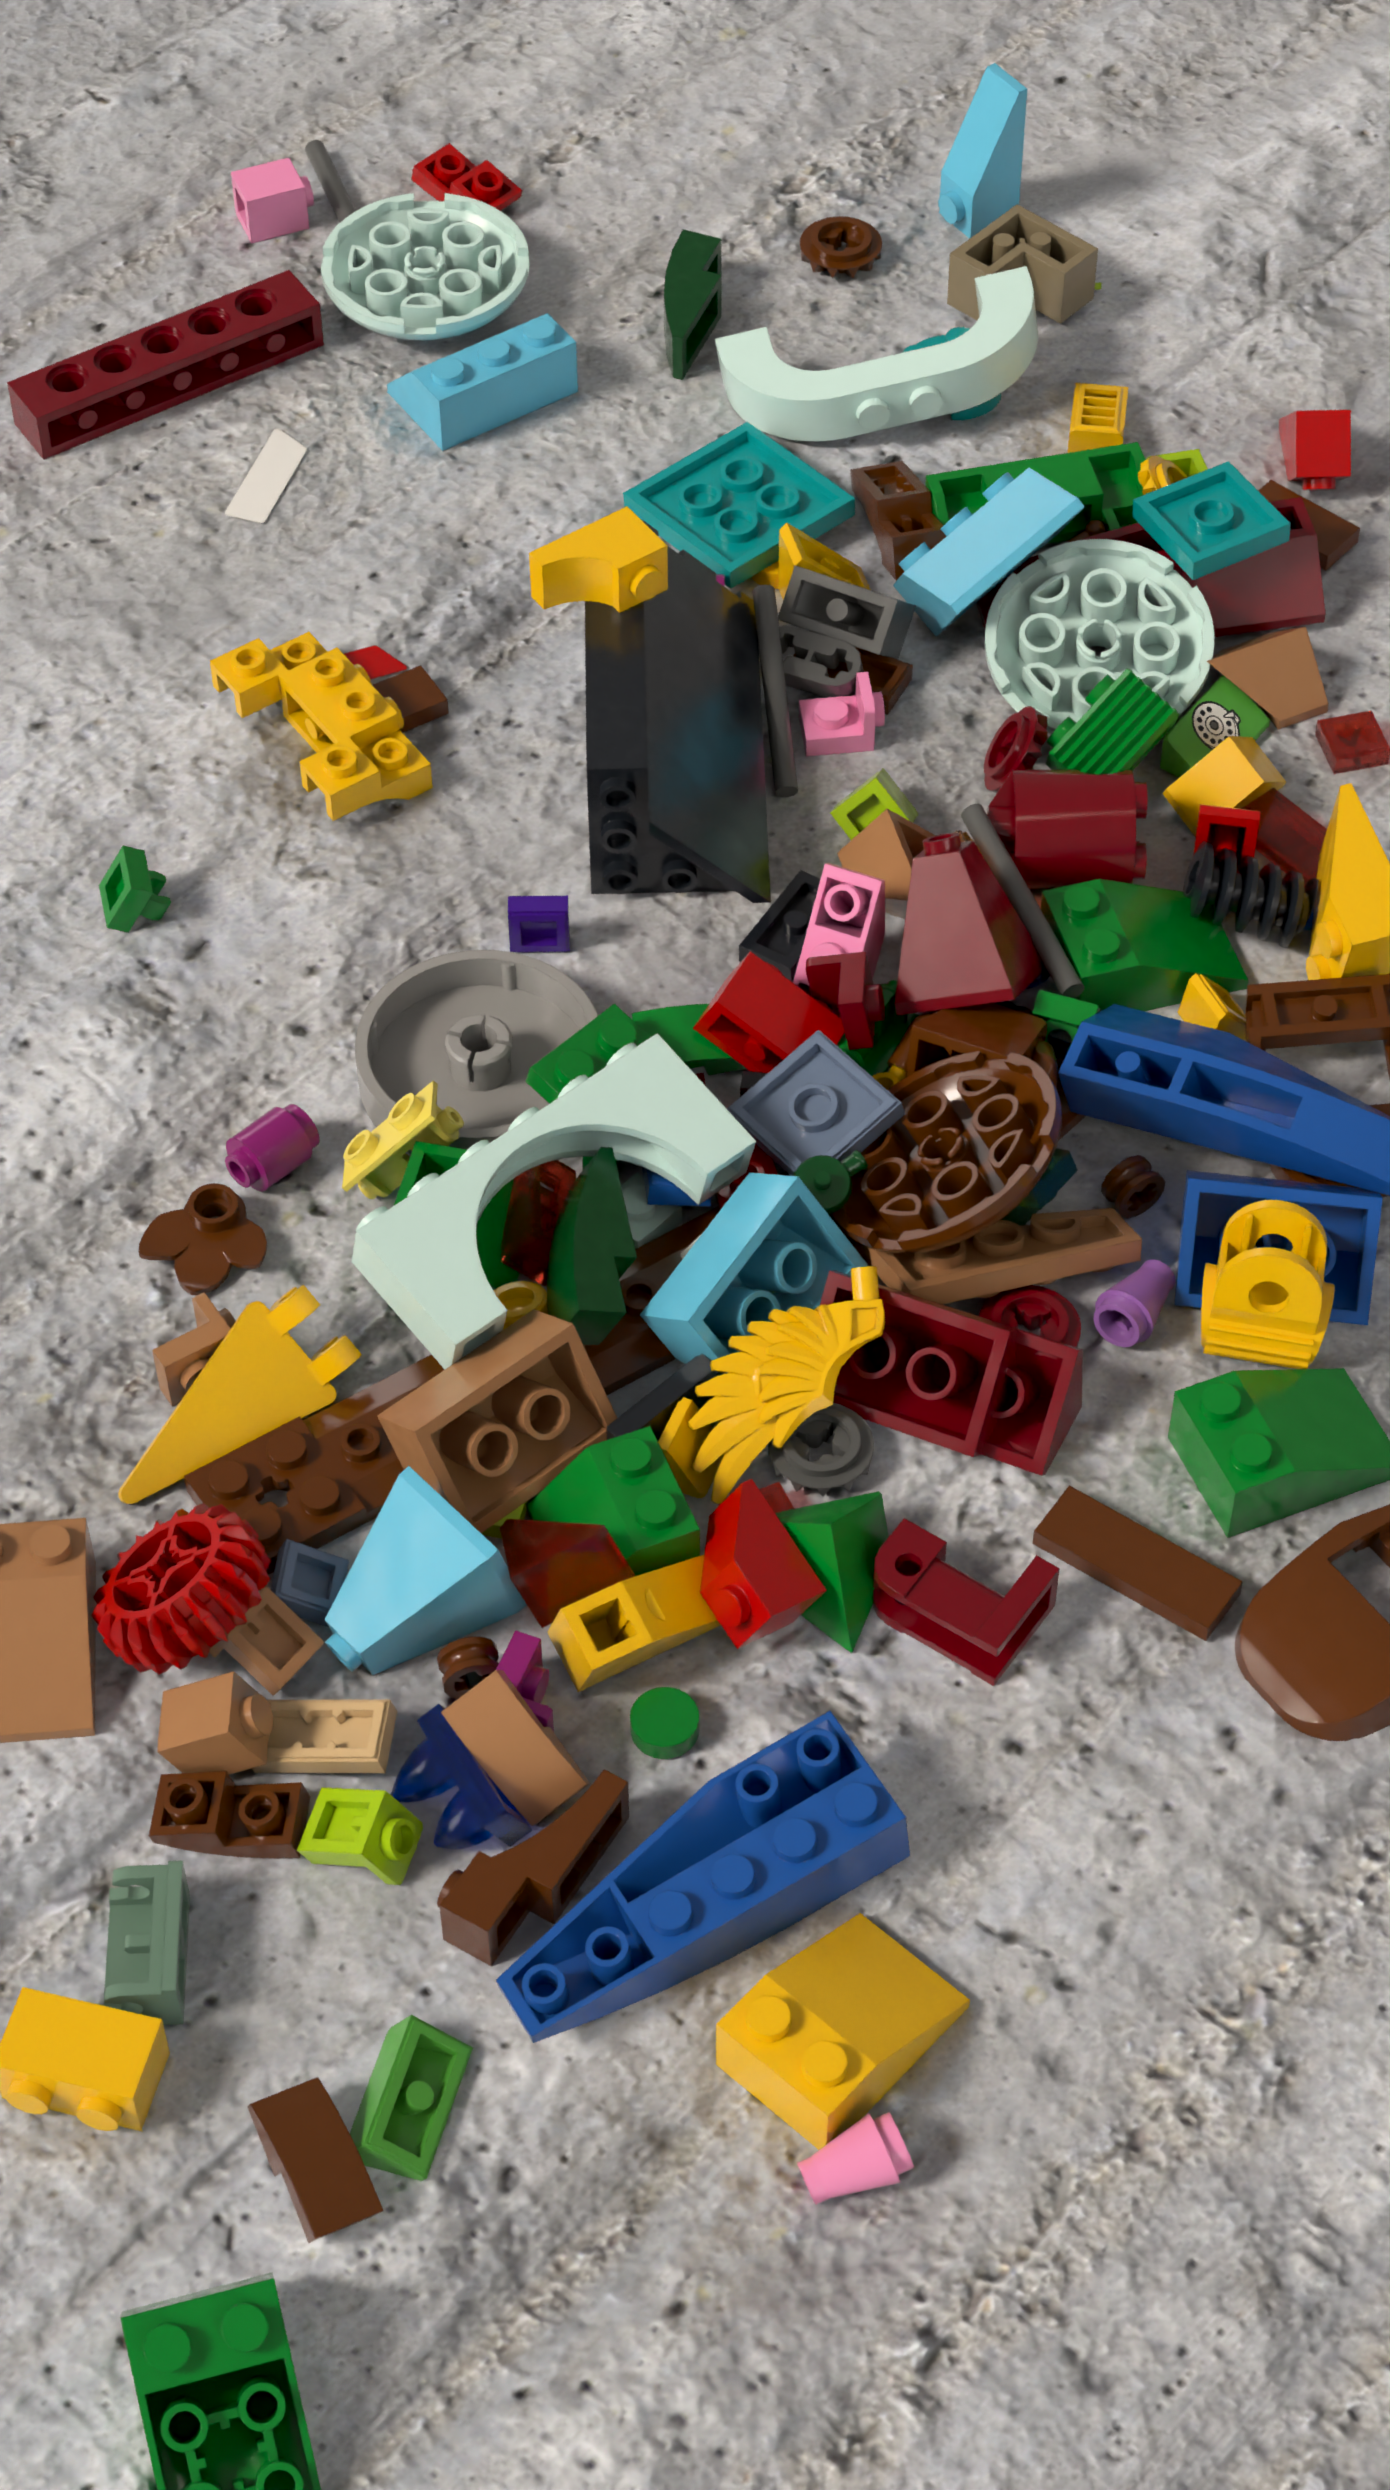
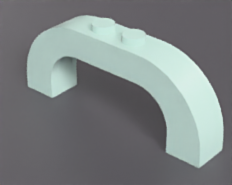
(891, 388)

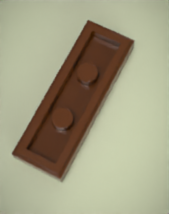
(1137, 1563)

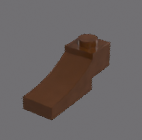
(897, 511)
(537, 1876)

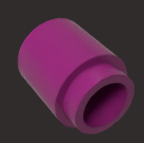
(271, 1147)

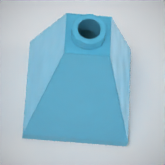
(417, 1582)

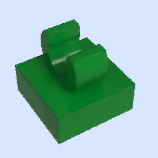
(131, 890)
(1062, 1012)

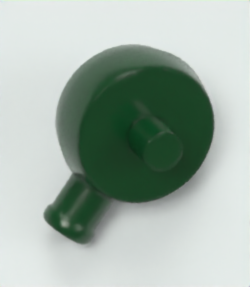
(830, 1178)

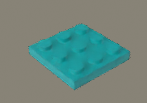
(734, 499)

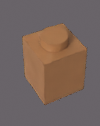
(215, 1726)

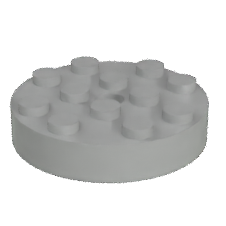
(464, 1016)

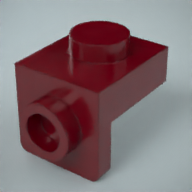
(847, 985)

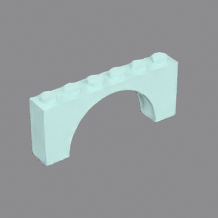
(640, 1105)

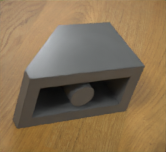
(846, 612)

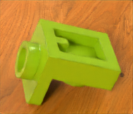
(361, 1831)

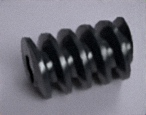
(1249, 893)

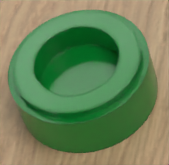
(664, 1723)

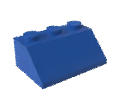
(1345, 1212)

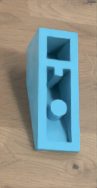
(986, 158)

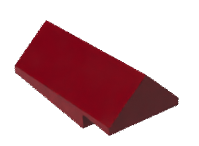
(961, 1380)

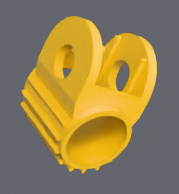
(1267, 1299)

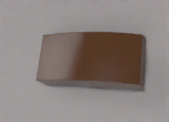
(220, 1818)
(316, 2158)

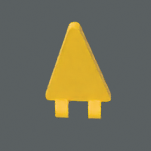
(243, 1392)

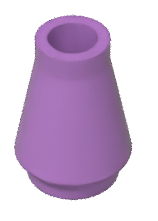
(1132, 1306)

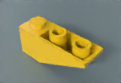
(631, 1622)

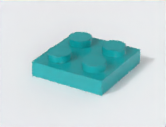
(1211, 520)

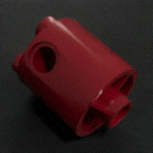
(1071, 826)

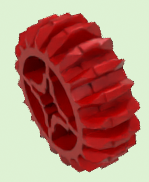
(181, 1588)

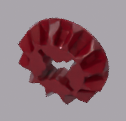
(1015, 746)
(1034, 1309)

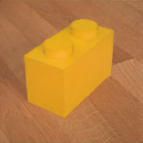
(81, 2060)

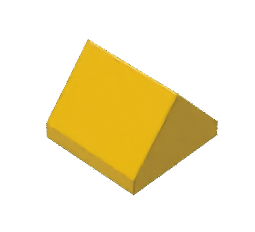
(1211, 1006)

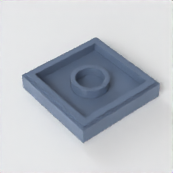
(815, 1106)

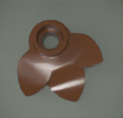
(205, 1245)

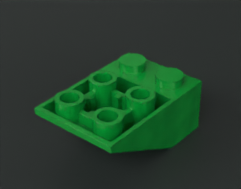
(220, 2390)

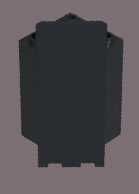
(676, 741)

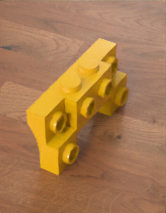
(337, 712)

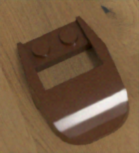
(1319, 1015)
(1318, 1643)

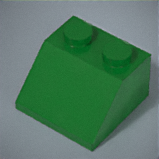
(632, 1494)

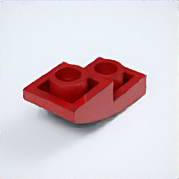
(453, 173)

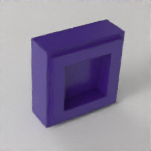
(539, 923)

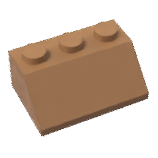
(502, 1418)

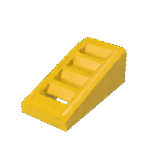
(1097, 416)

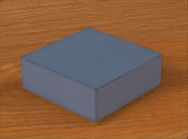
(308, 1580)

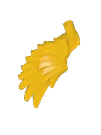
(781, 1377)

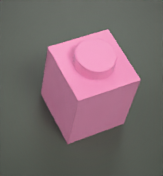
(271, 199)

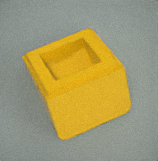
(680, 1449)

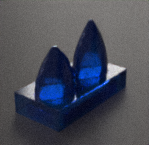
(477, 1808)

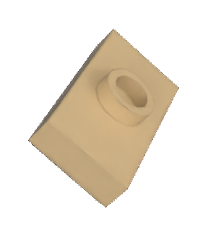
(330, 1736)

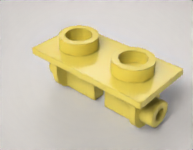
(379, 1157)

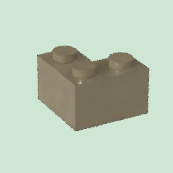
(1057, 262)

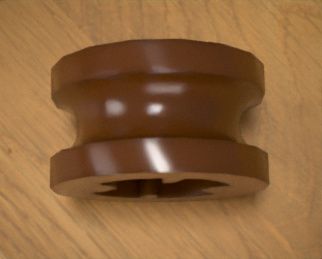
(1133, 1186)
(466, 1664)

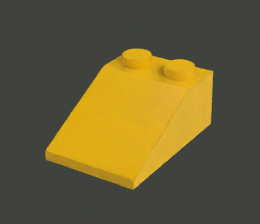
(1352, 897)
(835, 2028)

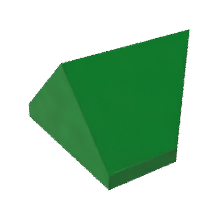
(841, 1548)

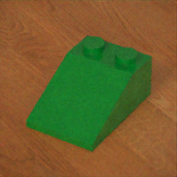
(1138, 943)
(1276, 1443)

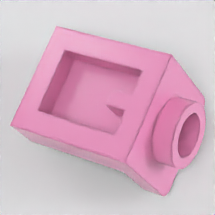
(842, 722)

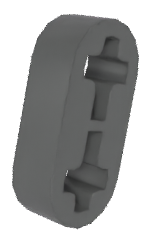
(813, 657)

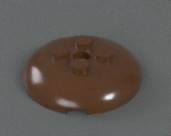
(957, 1157)

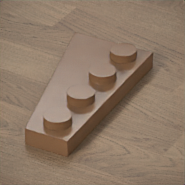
(1011, 1256)

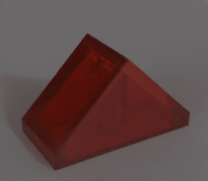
(560, 1563)

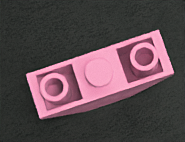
(844, 919)

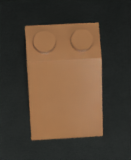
(47, 1630)

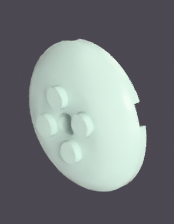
(425, 266)
(1101, 597)

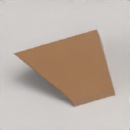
(1277, 674)

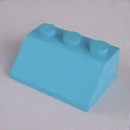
(490, 382)
(984, 546)
(756, 1256)

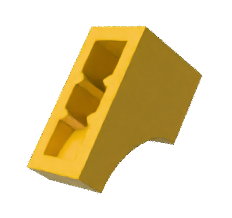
(603, 562)

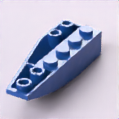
(1222, 1096)
(715, 1880)

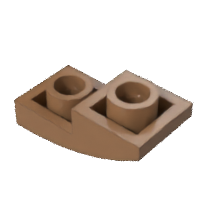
(515, 1747)

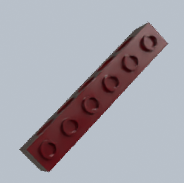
(166, 364)

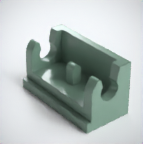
(148, 1941)

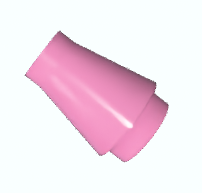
(857, 2160)

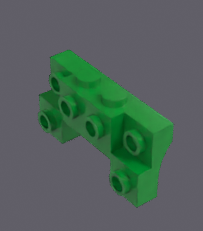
(1099, 477)

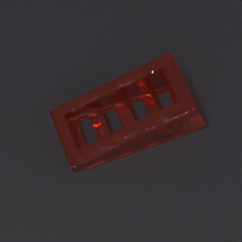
(533, 1218)

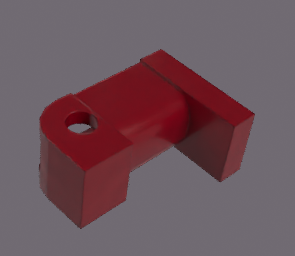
(955, 1610)

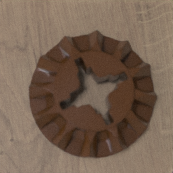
(822, 238)

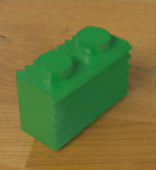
(1116, 731)

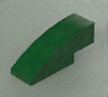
(691, 298)
(591, 1251)

